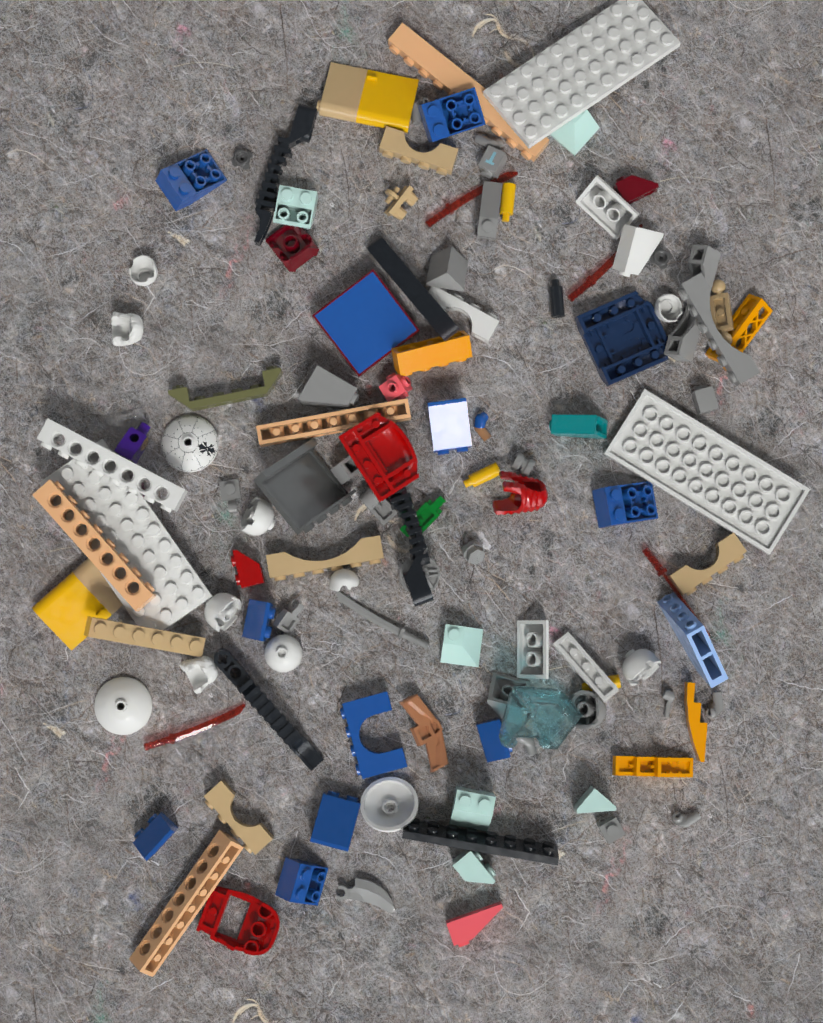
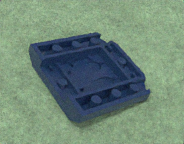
(623, 337)

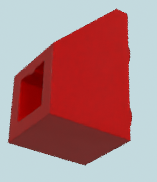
(248, 570)

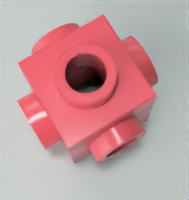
(396, 387)

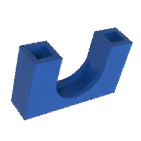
(370, 762)

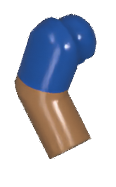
(479, 426)

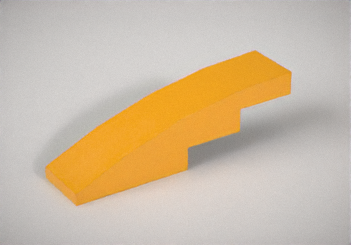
(696, 729)
(652, 766)

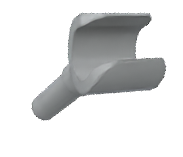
(669, 696)

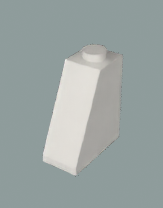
(635, 249)

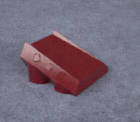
(292, 246)

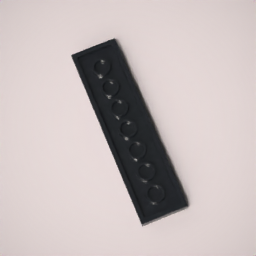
(482, 842)

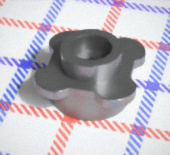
(238, 155)
(659, 252)

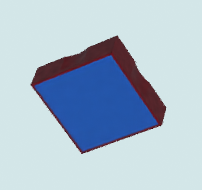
(365, 323)

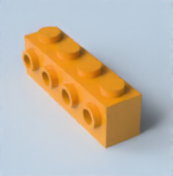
(431, 353)

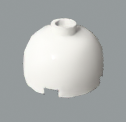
(258, 518)
(220, 610)
(283, 653)
(639, 665)

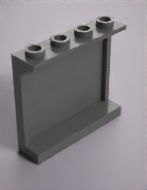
(303, 488)

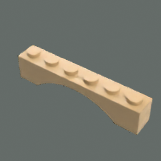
(365, 550)
(144, 636)

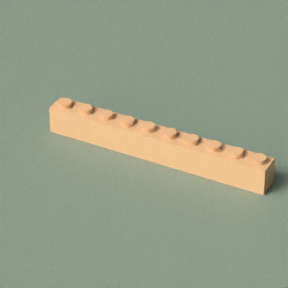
(454, 80)

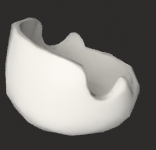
(143, 270)
(668, 308)
(343, 577)

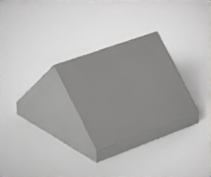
(447, 270)

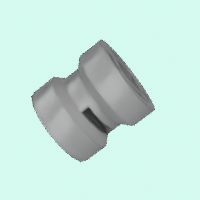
(523, 465)

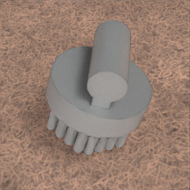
(473, 552)

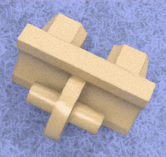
(395, 207)

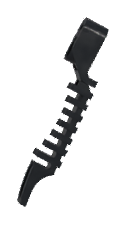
(300, 132)
(415, 577)
(269, 712)

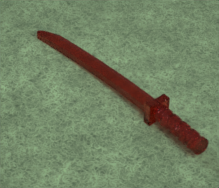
(450, 208)
(591, 280)
(661, 572)
(172, 738)

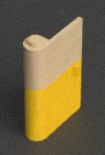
(368, 97)
(75, 598)

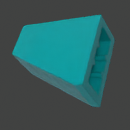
(579, 426)

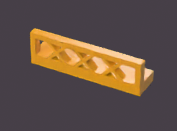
(744, 315)

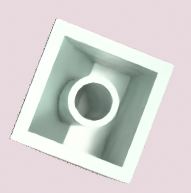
(472, 808)

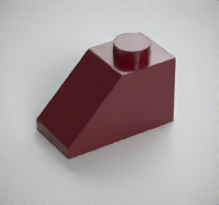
(634, 188)

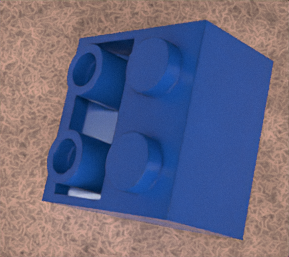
(258, 620)
(490, 740)
(301, 881)

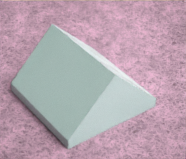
(593, 801)

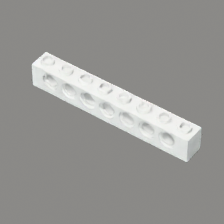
(52, 430)

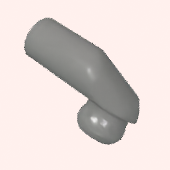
(416, 118)
(716, 707)
(529, 743)
(684, 820)

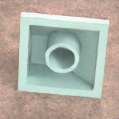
(576, 132)
(461, 645)

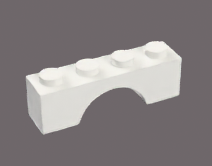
(482, 324)

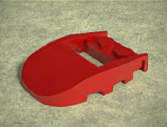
(258, 928)

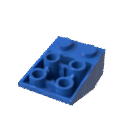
(451, 114)
(190, 179)
(624, 504)

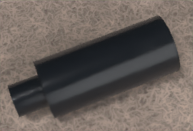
(556, 299)

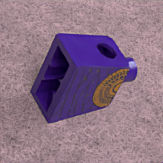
(133, 450)

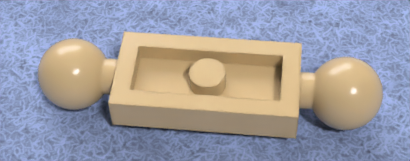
(721, 310)

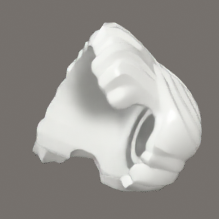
(126, 328)
(200, 672)

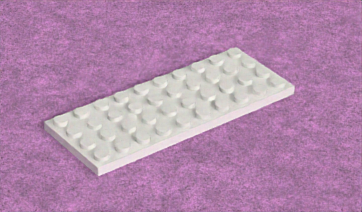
(580, 69)
(707, 472)
(140, 537)

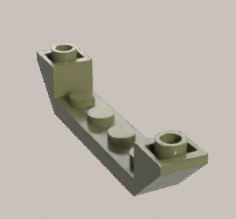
(270, 377)

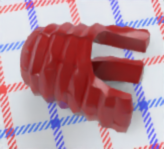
(526, 494)

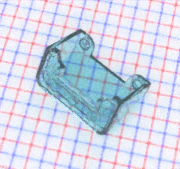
(539, 715)

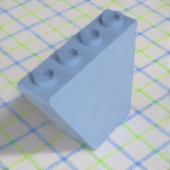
(693, 639)

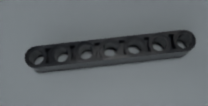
(413, 288)

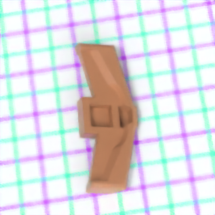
(427, 731)

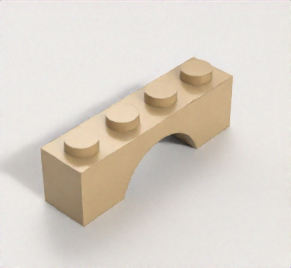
(440, 159)
(727, 550)
(221, 799)

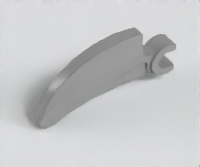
(368, 892)

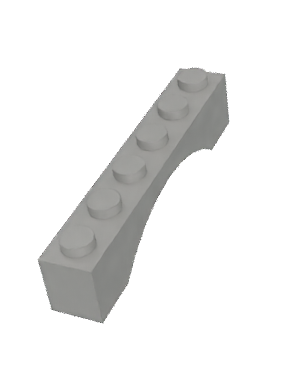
(697, 295)
(684, 339)

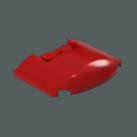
(381, 455)

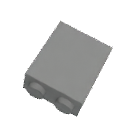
(328, 391)

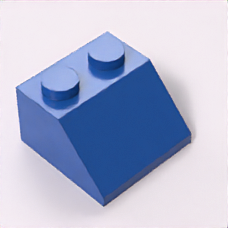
(155, 835)

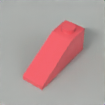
(467, 926)

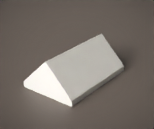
(607, 207)
(533, 649)

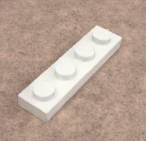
(585, 667)

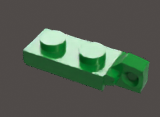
(427, 514)

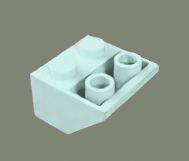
(295, 207)
(472, 869)

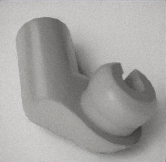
(485, 141)

